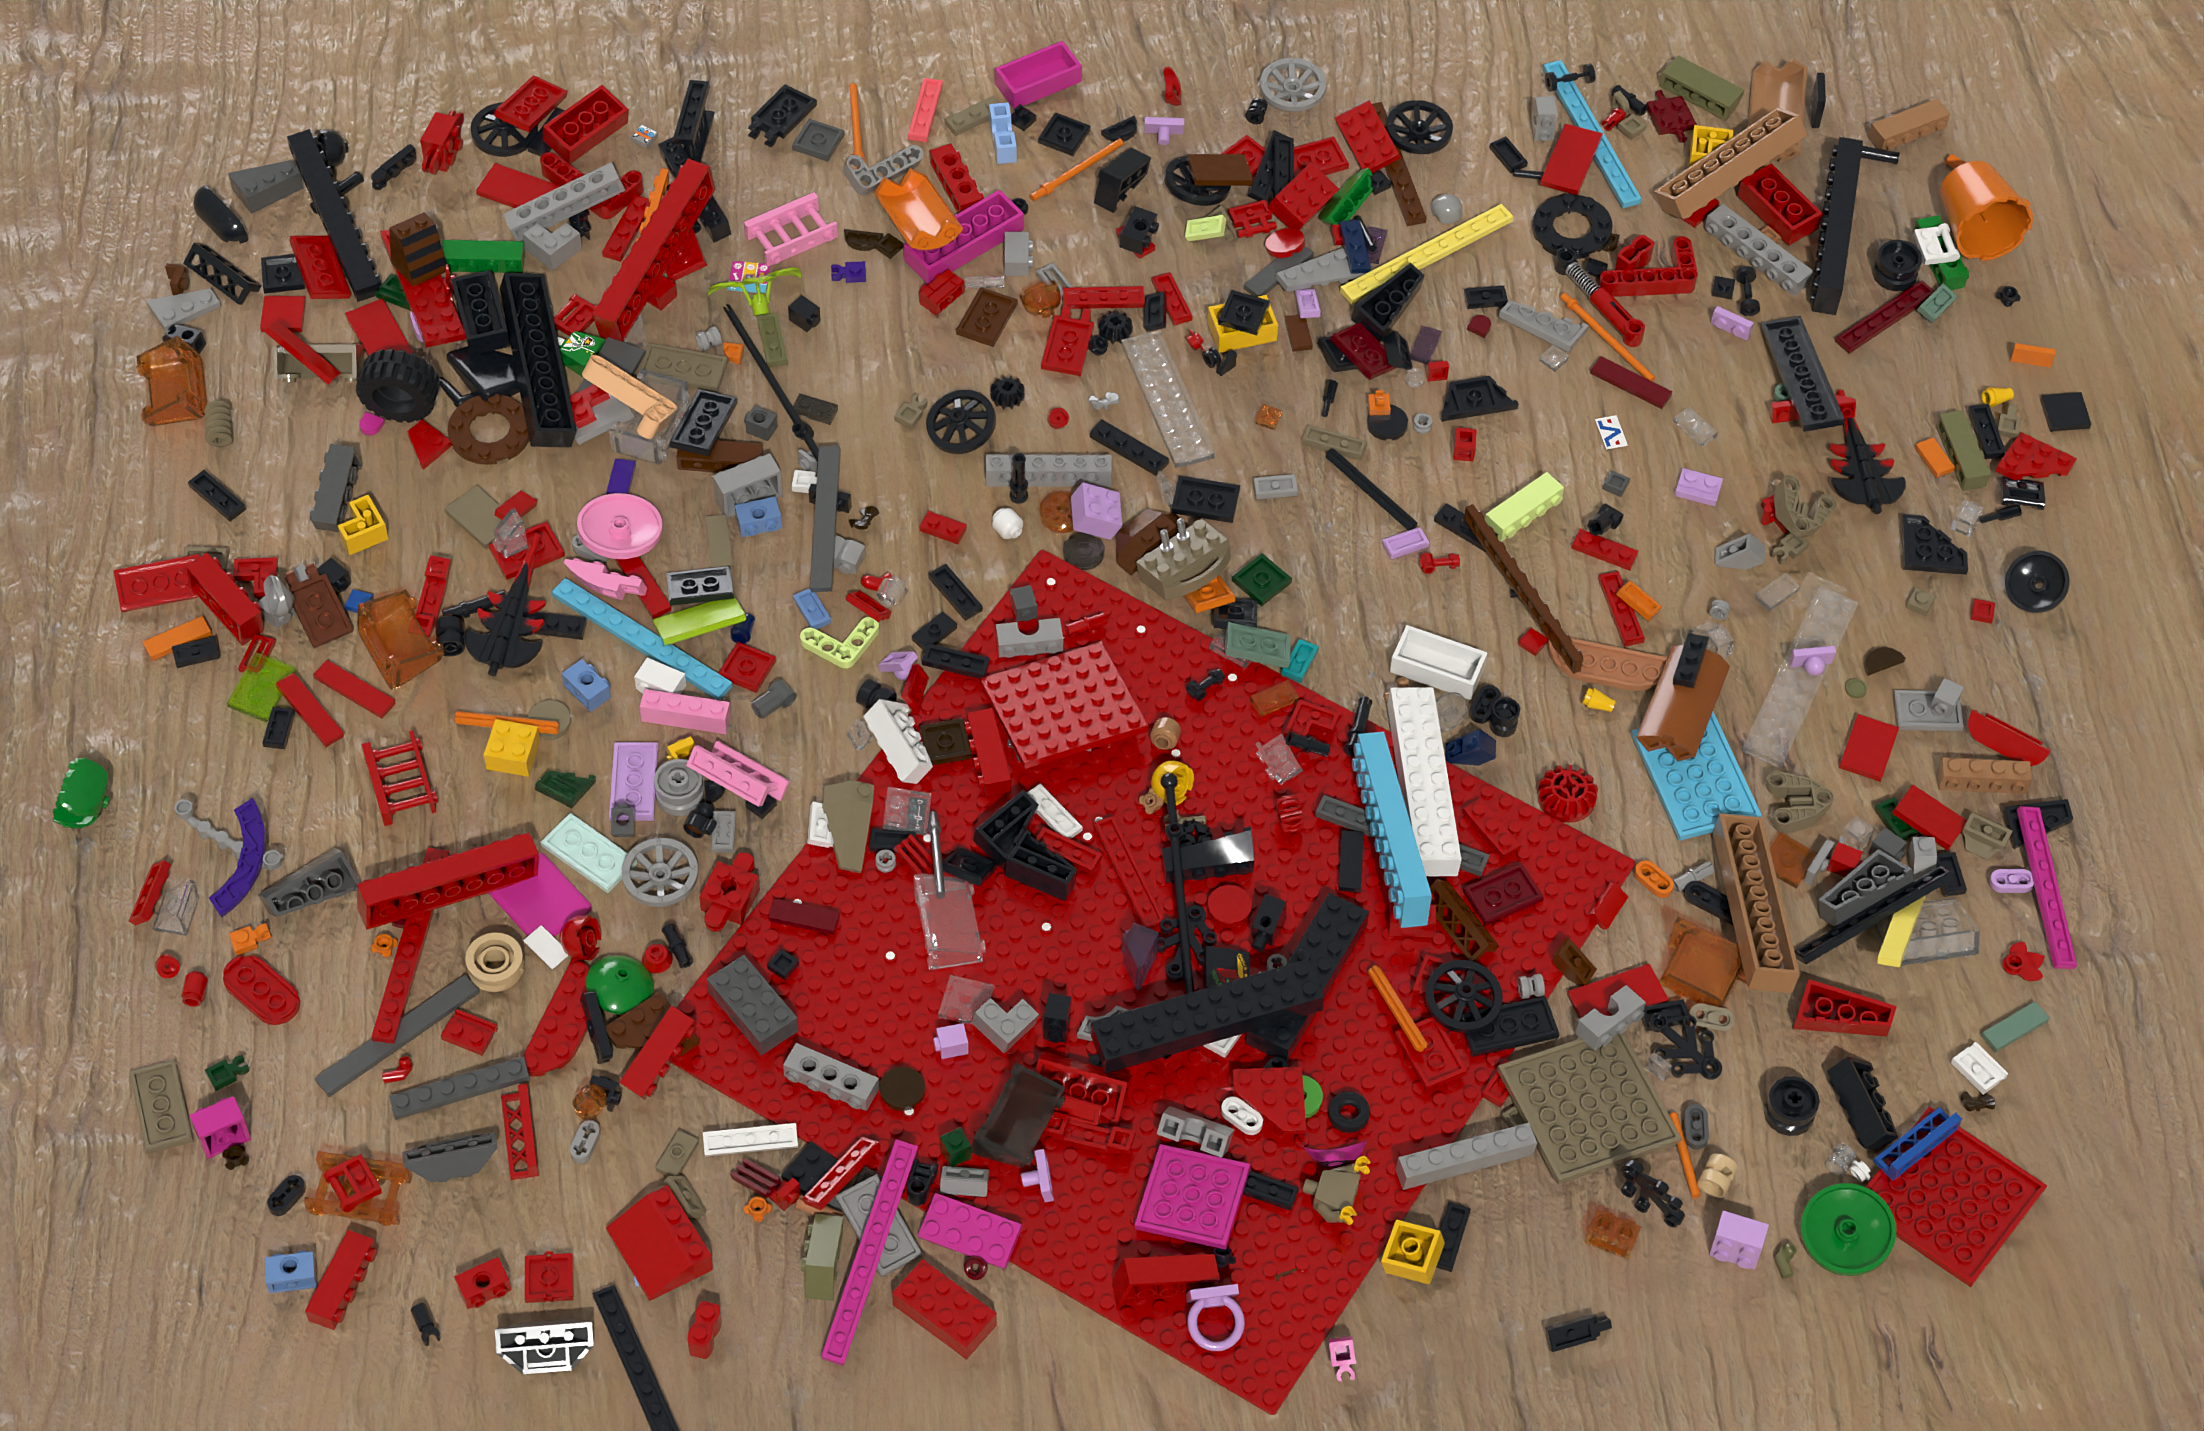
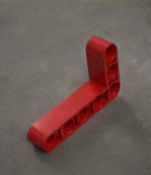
(561, 173)
(1656, 281)

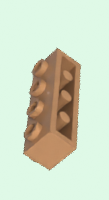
(1909, 125)
(1984, 775)

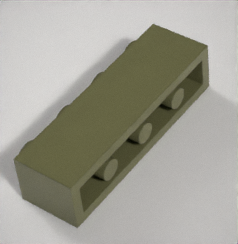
(1963, 450)

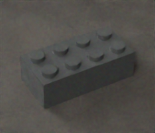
(752, 1005)

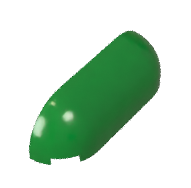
(1348, 198)

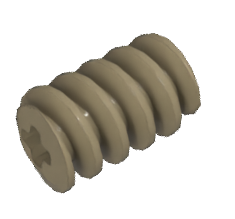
(218, 423)

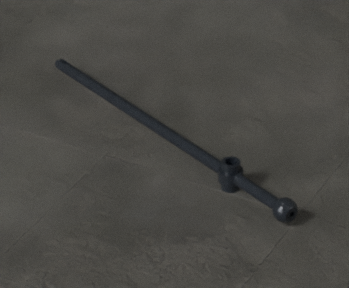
(800, 429)
(1174, 834)

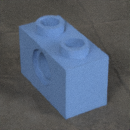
(758, 516)
(589, 695)
(302, 1278)

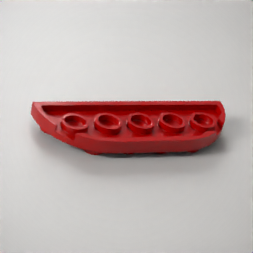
(561, 1025)

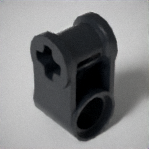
(921, 1178)

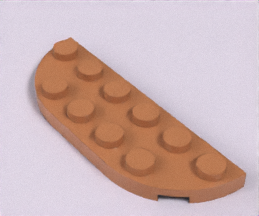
(1613, 666)

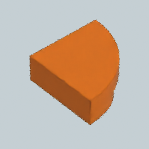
(733, 352)

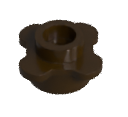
(234, 1151)

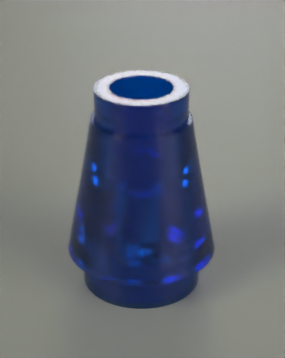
(742, 631)

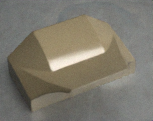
(1984, 836)

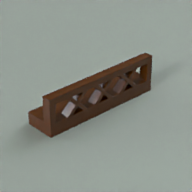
(1466, 917)

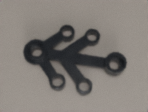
(1193, 922)
(1688, 1048)
(1634, 1173)

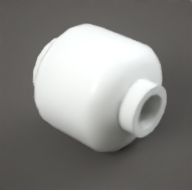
(1007, 523)

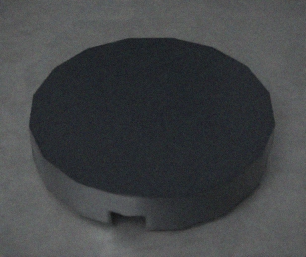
(1388, 426)

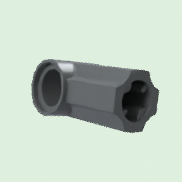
(778, 695)

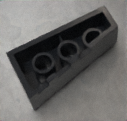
(1387, 303)

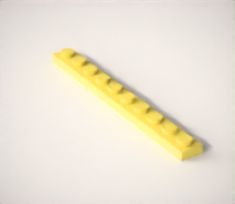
(1429, 252)

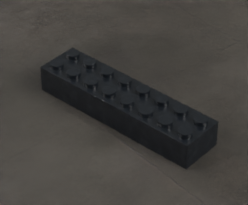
(1327, 948)

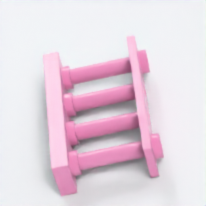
(783, 215)
(737, 773)

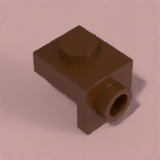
(179, 278)

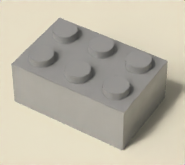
(747, 483)

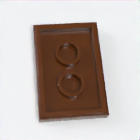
(1219, 170)
(987, 317)

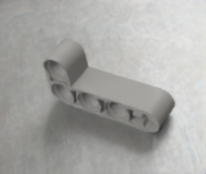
(886, 167)

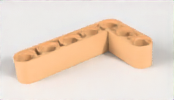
(655, 407)

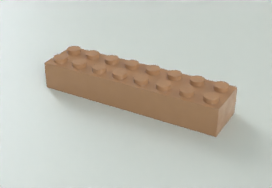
(1730, 163)

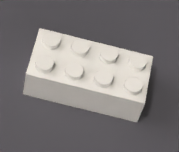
(1438, 662)

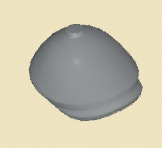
(278, 596)

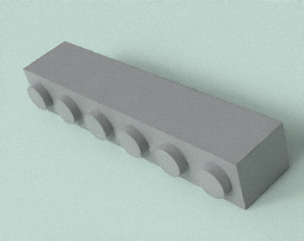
(1465, 1156)

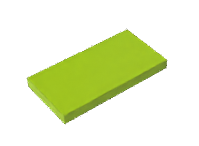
(698, 620)

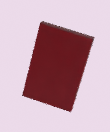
(1363, 350)
(1503, 894)

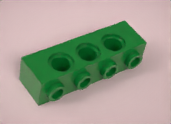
(1951, 274)

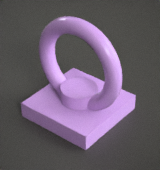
(1211, 1298)

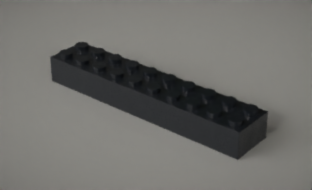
(1836, 226)
(537, 360)
(1206, 1016)

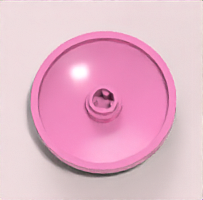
(619, 526)

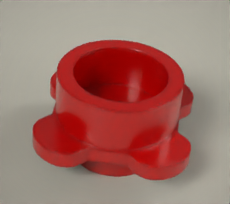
(1195, 341)

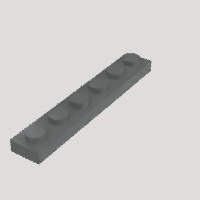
(459, 1088)

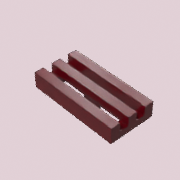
(742, 1169)

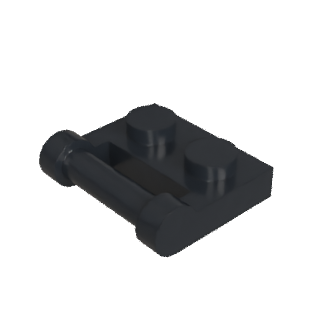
(2022, 493)

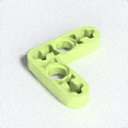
(846, 648)

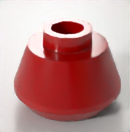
(657, 958)

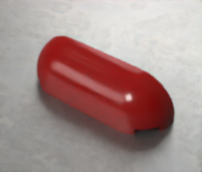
(2006, 739)

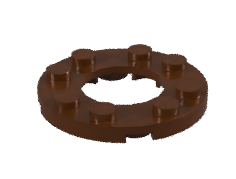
(482, 452)

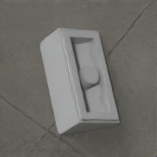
(964, 1181)

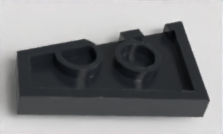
(2054, 815)

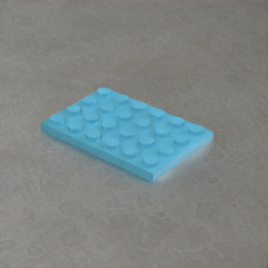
(1700, 786)

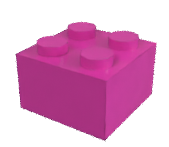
(220, 1126)

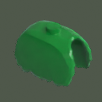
(81, 794)

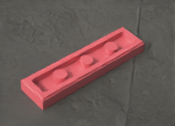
(925, 110)

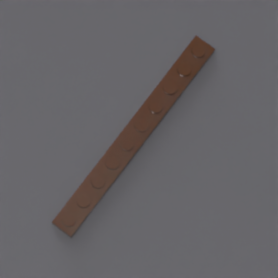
(1526, 593)

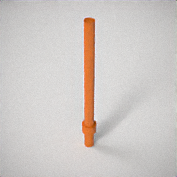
(856, 121)
(1048, 187)

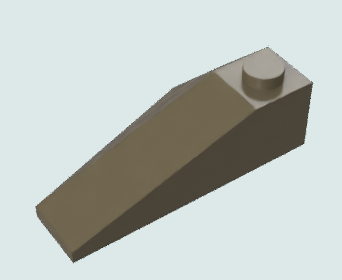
(848, 816)

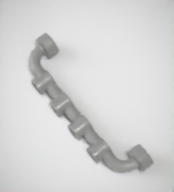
(184, 810)

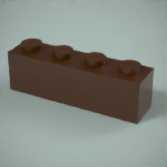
(722, 458)

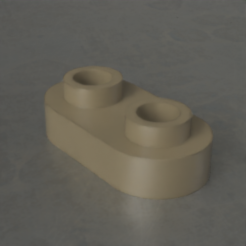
(1711, 1016)

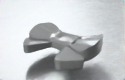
(1111, 398)

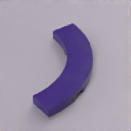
(249, 862)

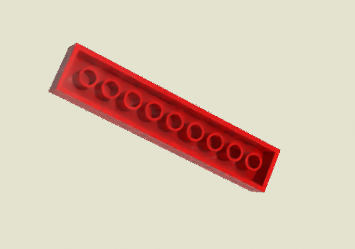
(654, 251)

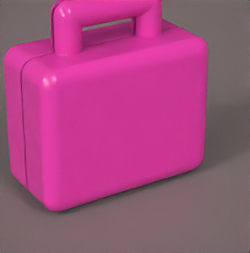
(542, 900)

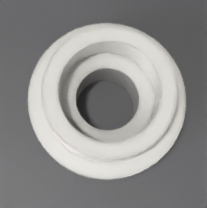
(1860, 1171)

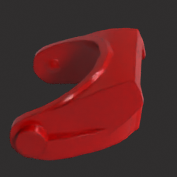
(1172, 83)

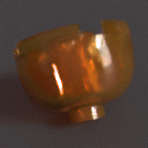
(1041, 299)

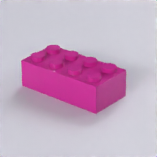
(1038, 74)

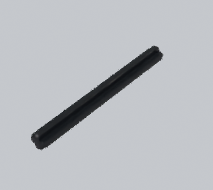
(1371, 489)

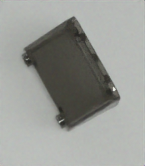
(1018, 1118)

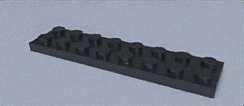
(1802, 374)

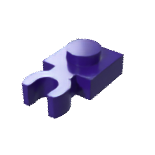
(852, 272)

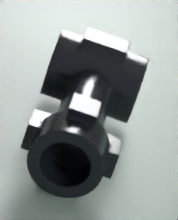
(1198, 691)

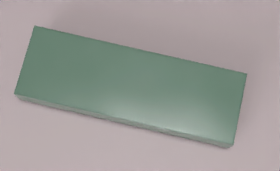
(2015, 1027)

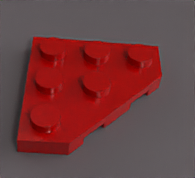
(2035, 459)
(1275, 1095)

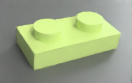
(1205, 228)

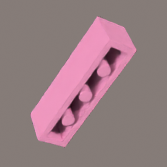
(685, 711)

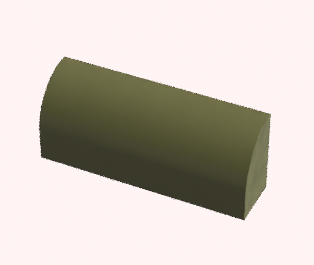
(1701, 87)

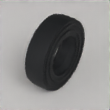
(1342, 1123)

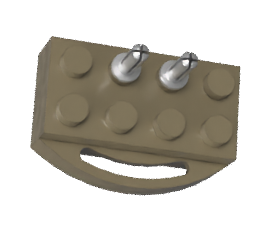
(1185, 560)

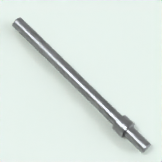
(934, 830)

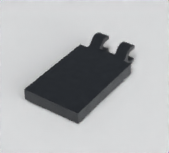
(781, 114)

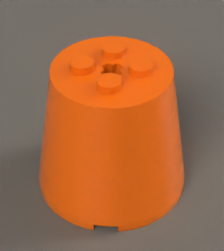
(1984, 211)

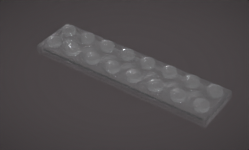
(1168, 399)

